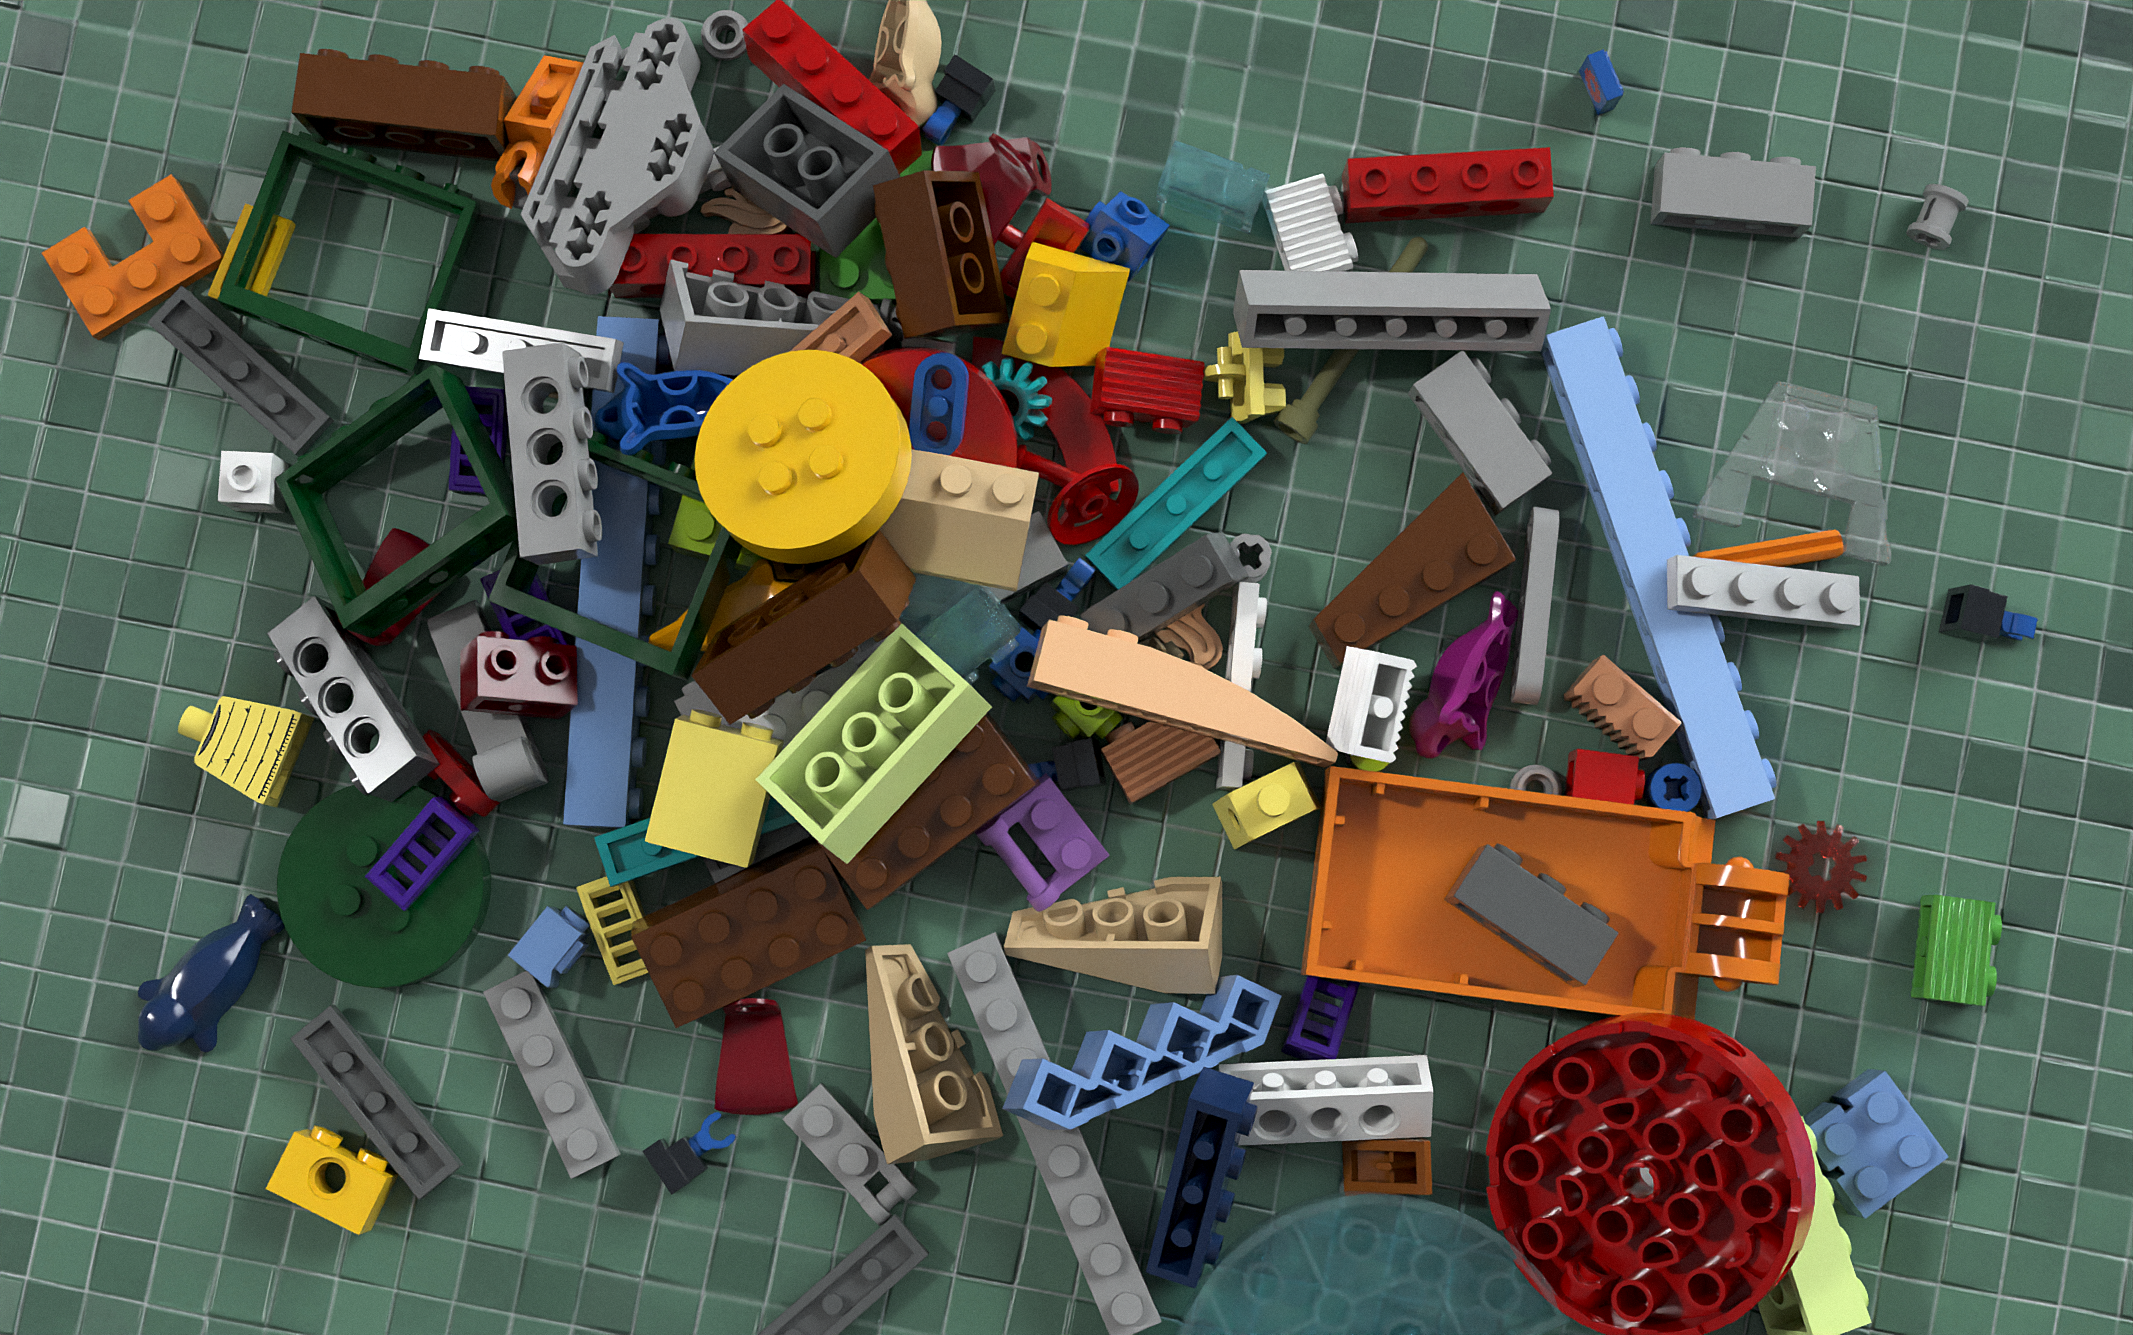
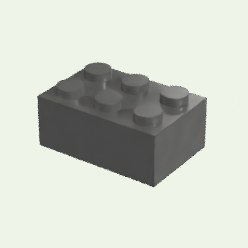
(807, 169)

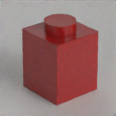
(1604, 776)

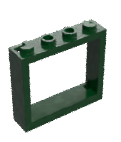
(362, 169)
(438, 565)
(518, 574)

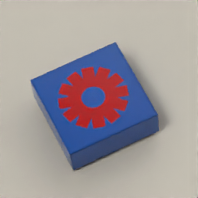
(1601, 81)

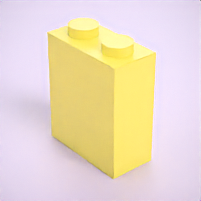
(710, 790)

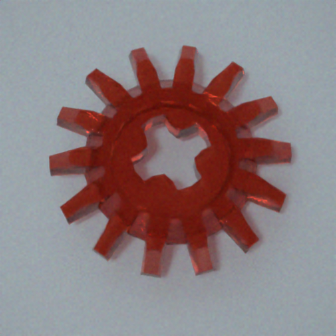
(1814, 886)

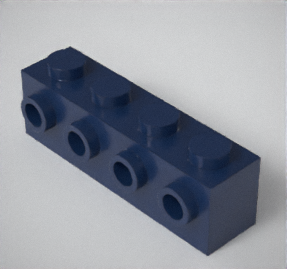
(1200, 1175)

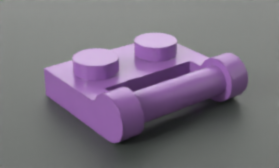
(1056, 832)

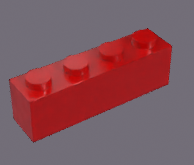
(804, 61)

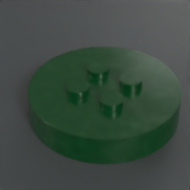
(349, 923)

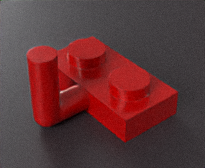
(1049, 227)

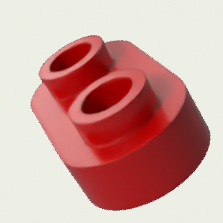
(459, 776)

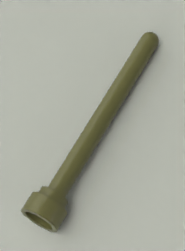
(1300, 417)

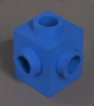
(1123, 233)
(1009, 679)

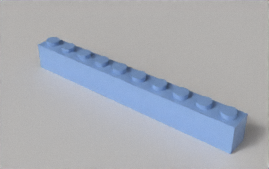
(1642, 534)

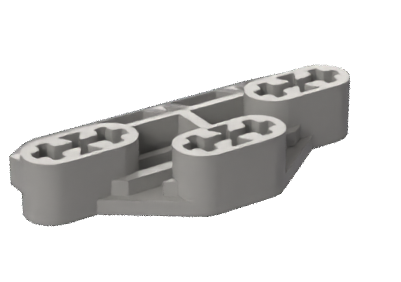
(646, 159)

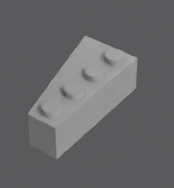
(733, 325)

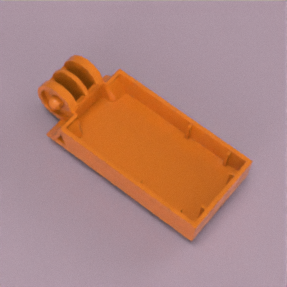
(1401, 841)

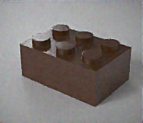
(940, 253)

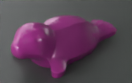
(1465, 684)

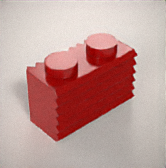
(1146, 389)

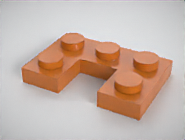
(119, 293)

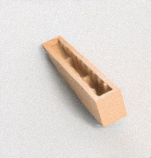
(1164, 689)

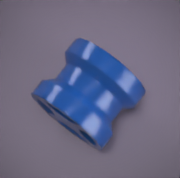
(1665, 794)

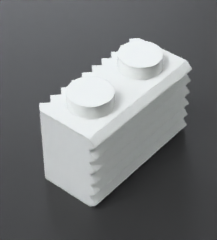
(1308, 226)
(1370, 704)

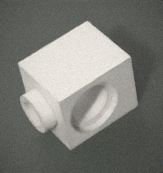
(250, 483)

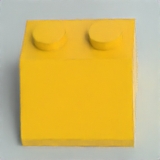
(1064, 308)

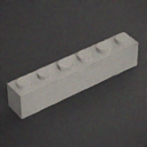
(1390, 310)

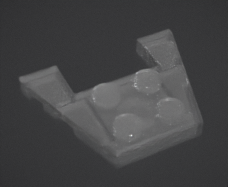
(1815, 447)

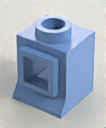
(552, 944)

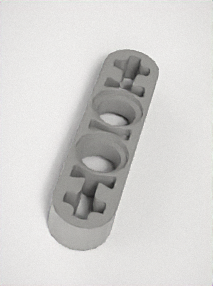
(1534, 606)

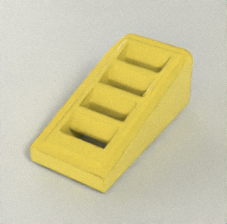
(602, 934)

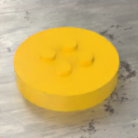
(803, 456)

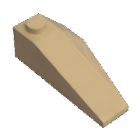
(1146, 939)
(921, 1081)

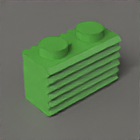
(1955, 950)

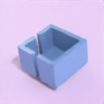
(1873, 1143)

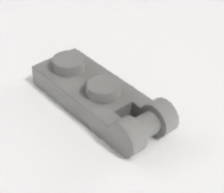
(848, 1152)

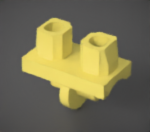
(1242, 380)

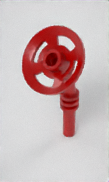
(1084, 496)

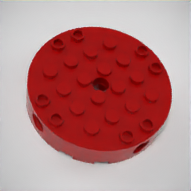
(1723, 1162)

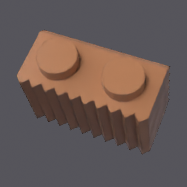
(1621, 709)
(1154, 756)

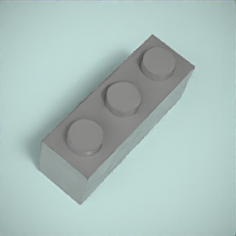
(1733, 193)
(1481, 431)

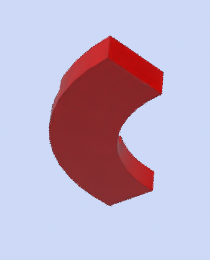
(1078, 433)

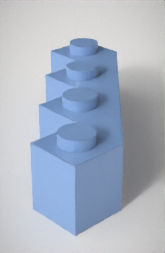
(1168, 1049)

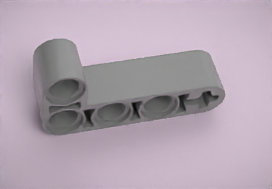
(505, 747)

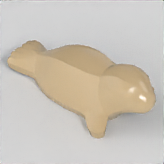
(908, 58)

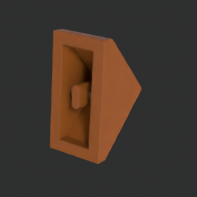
(1388, 1165)

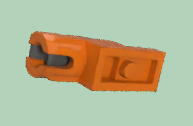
(531, 128)

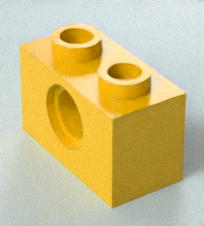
(302, 1179)

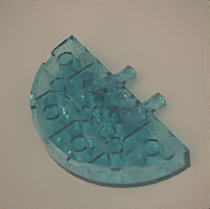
(1370, 1270)

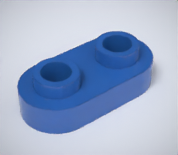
(939, 404)

